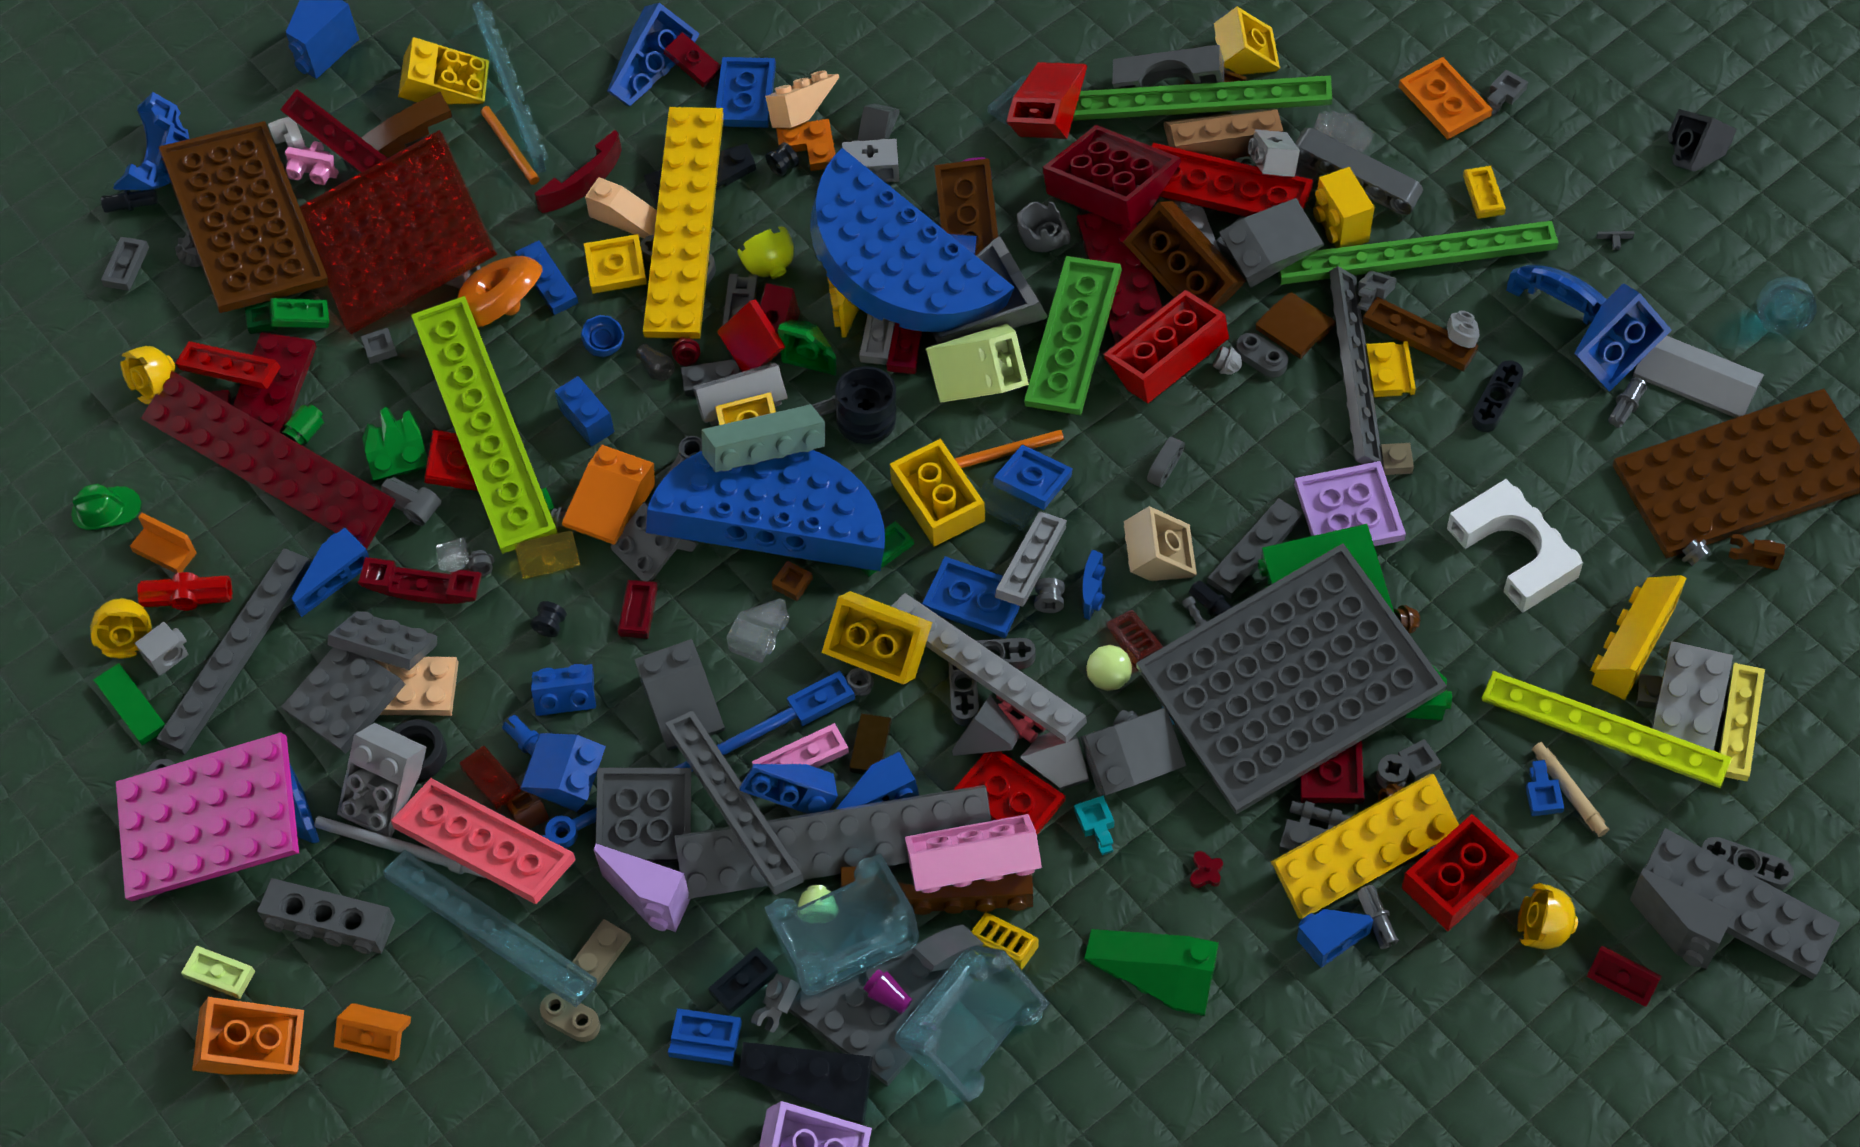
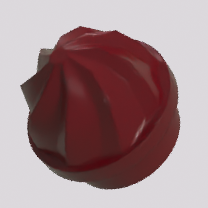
(686, 351)

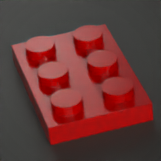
(1013, 789)

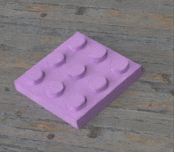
(1351, 499)

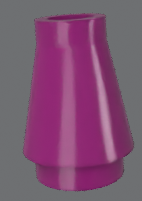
(887, 991)

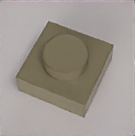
(1397, 458)

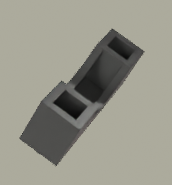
(1194, 64)

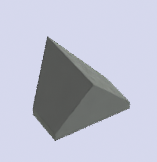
(987, 732)
(1057, 760)

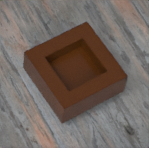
(792, 581)

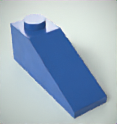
(332, 567)

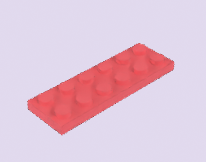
(483, 840)

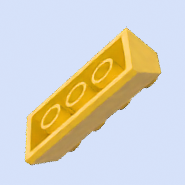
(1637, 634)

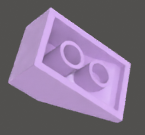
(651, 889)
(801, 1127)

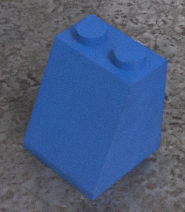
(320, 34)

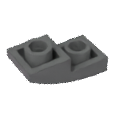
(945, 947)

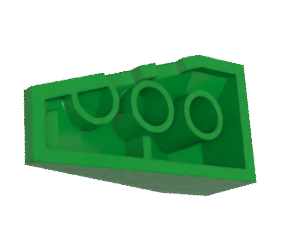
(1163, 965)

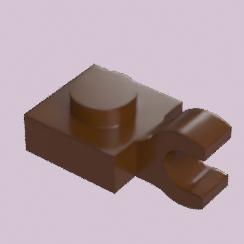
(1760, 553)

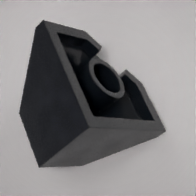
(1698, 140)

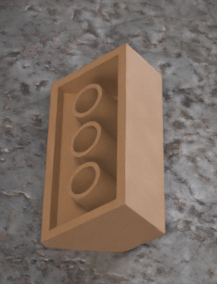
(1221, 134)

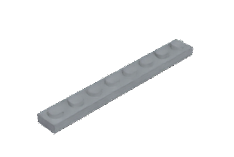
(996, 673)

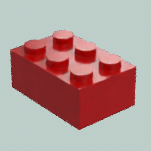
(1460, 872)

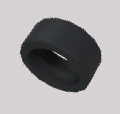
(424, 728)

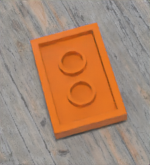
(1445, 98)

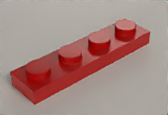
(228, 365)

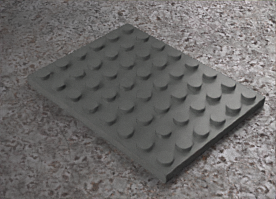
(1290, 678)

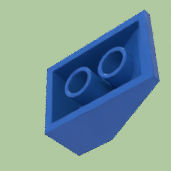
(1620, 336)

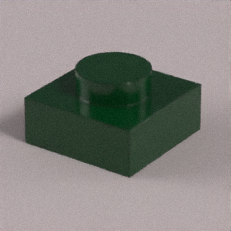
(259, 318)

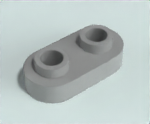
(1463, 329)

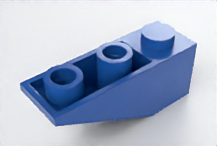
(883, 782)
(792, 786)

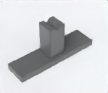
(1615, 236)

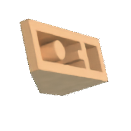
(620, 208)

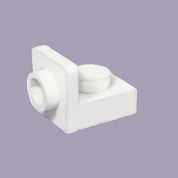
(286, 130)

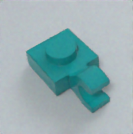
(1096, 819)

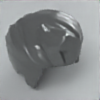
(1042, 227)

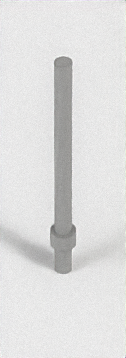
(390, 844)

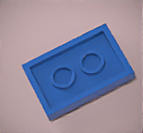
(743, 91)
(968, 597)

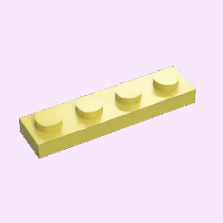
(1741, 719)

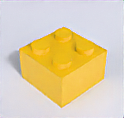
(1343, 209)

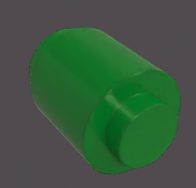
(304, 424)

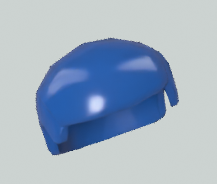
(602, 336)

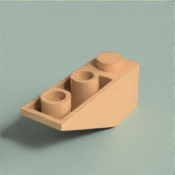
(798, 102)

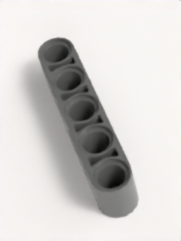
(1377, 179)

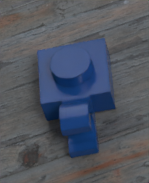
(1543, 794)

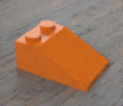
(609, 494)
(247, 1038)

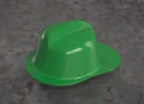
(104, 506)

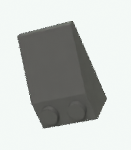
(1270, 240)
(676, 686)
(1132, 751)
(1681, 917)

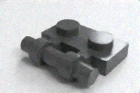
(1300, 832)

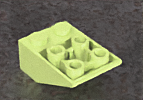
(978, 364)

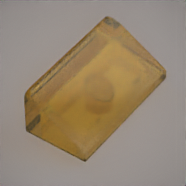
(547, 554)

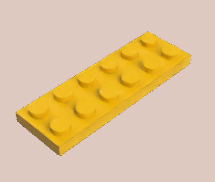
(1365, 846)

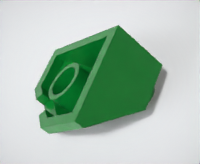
(806, 347)

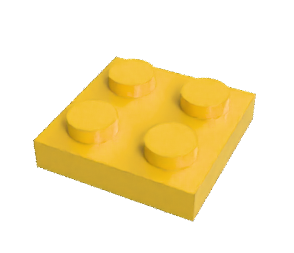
(615, 263)

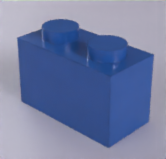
(584, 411)

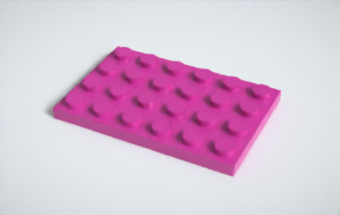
(206, 817)

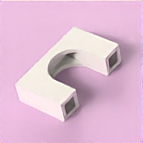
(1507, 510)

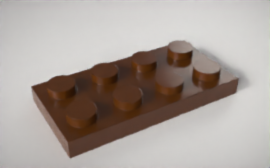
(967, 200)

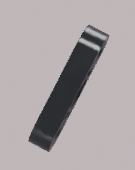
(1498, 407)

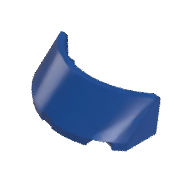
(161, 128)
(1559, 285)

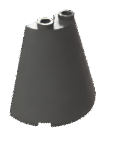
(1022, 306)

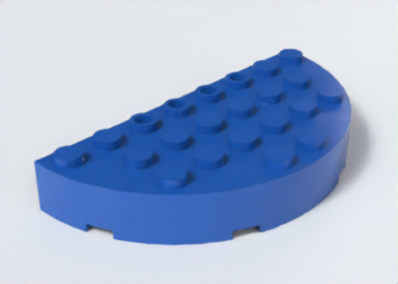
(895, 257)
(779, 506)

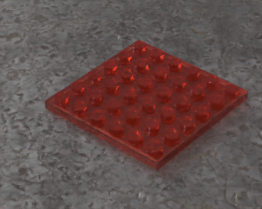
(397, 232)

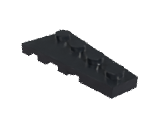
(733, 165)

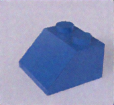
(563, 769)

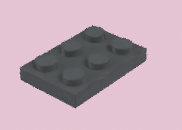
(382, 640)

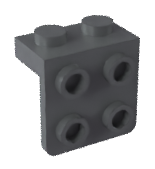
(644, 551)

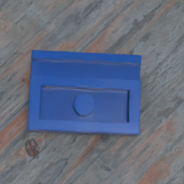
(704, 1037)

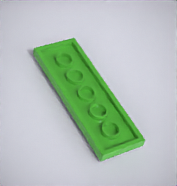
(1073, 335)

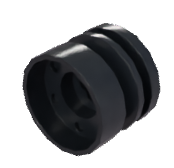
(866, 405)

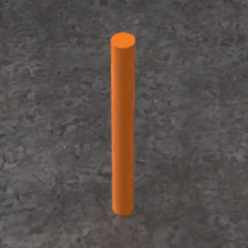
(510, 145)
(1009, 449)

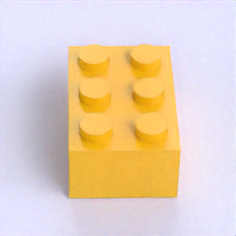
(937, 492)
(876, 637)

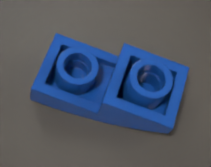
(1092, 584)

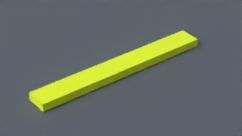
(1607, 729)

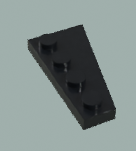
(820, 1077)

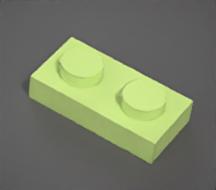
(218, 972)

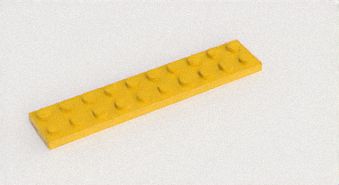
(683, 223)

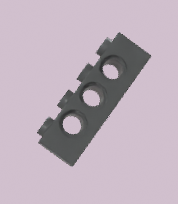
(284, 897)

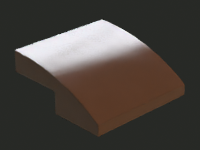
(1295, 325)

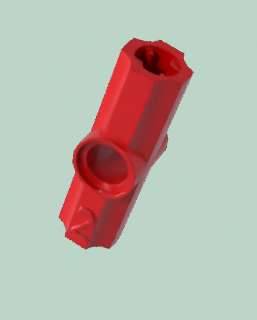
(184, 591)

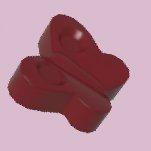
(1207, 870)

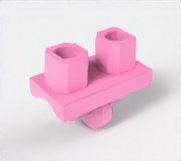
(311, 160)

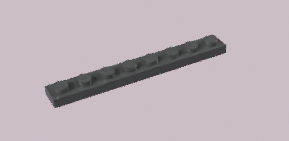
(1355, 367)
(233, 652)
(734, 805)

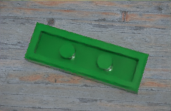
(130, 704)

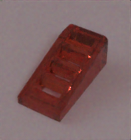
(1142, 631)

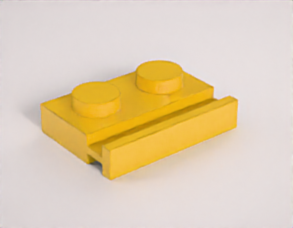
(1390, 369)

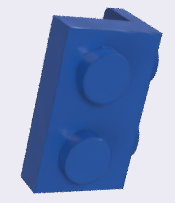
(563, 689)

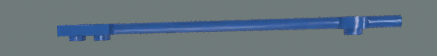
(804, 705)

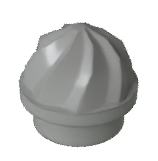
(1227, 361)

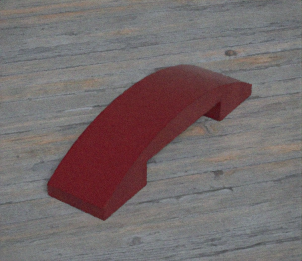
(558, 195)
(419, 585)

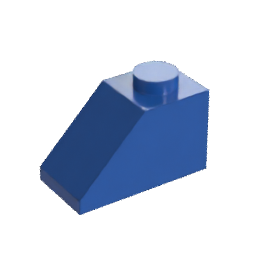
(1331, 933)

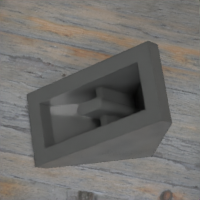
(877, 122)

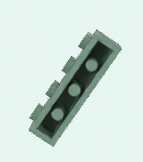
(763, 438)

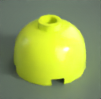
(768, 253)

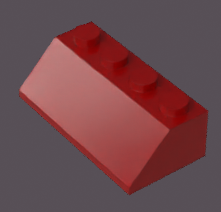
(1167, 345)

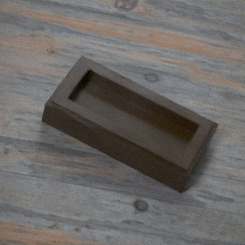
(870, 742)

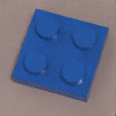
(1032, 477)

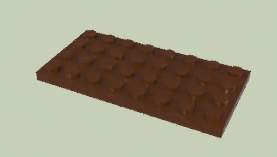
(243, 216)
(1743, 472)

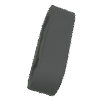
(1165, 462)

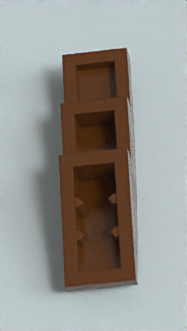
(408, 125)

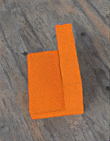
(163, 544)
(370, 1031)

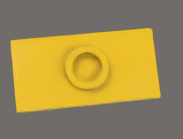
(1484, 192)

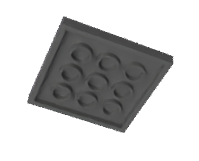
(862, 1024)

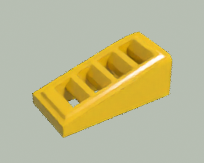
(1029, 942)

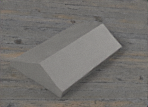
(1700, 376)

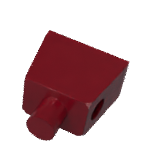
(779, 304)

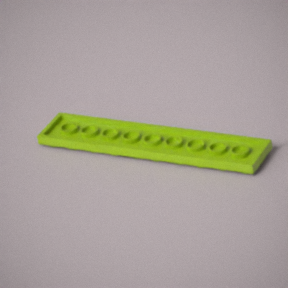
(483, 424)

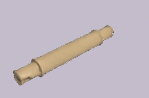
(1571, 790)

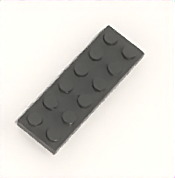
(1762, 914)

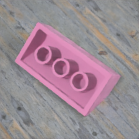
(973, 853)

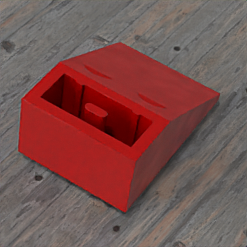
(1047, 100)

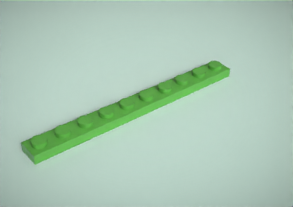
(1204, 98)
(1423, 251)

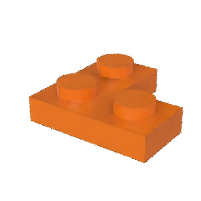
(813, 137)

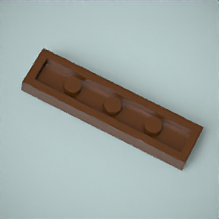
(1418, 332)

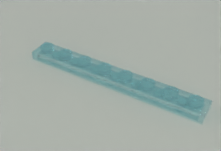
(513, 93)
(491, 928)

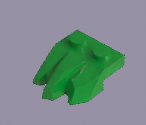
(394, 447)

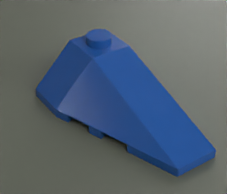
(644, 55)

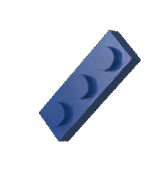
(551, 283)

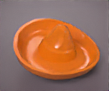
(499, 287)

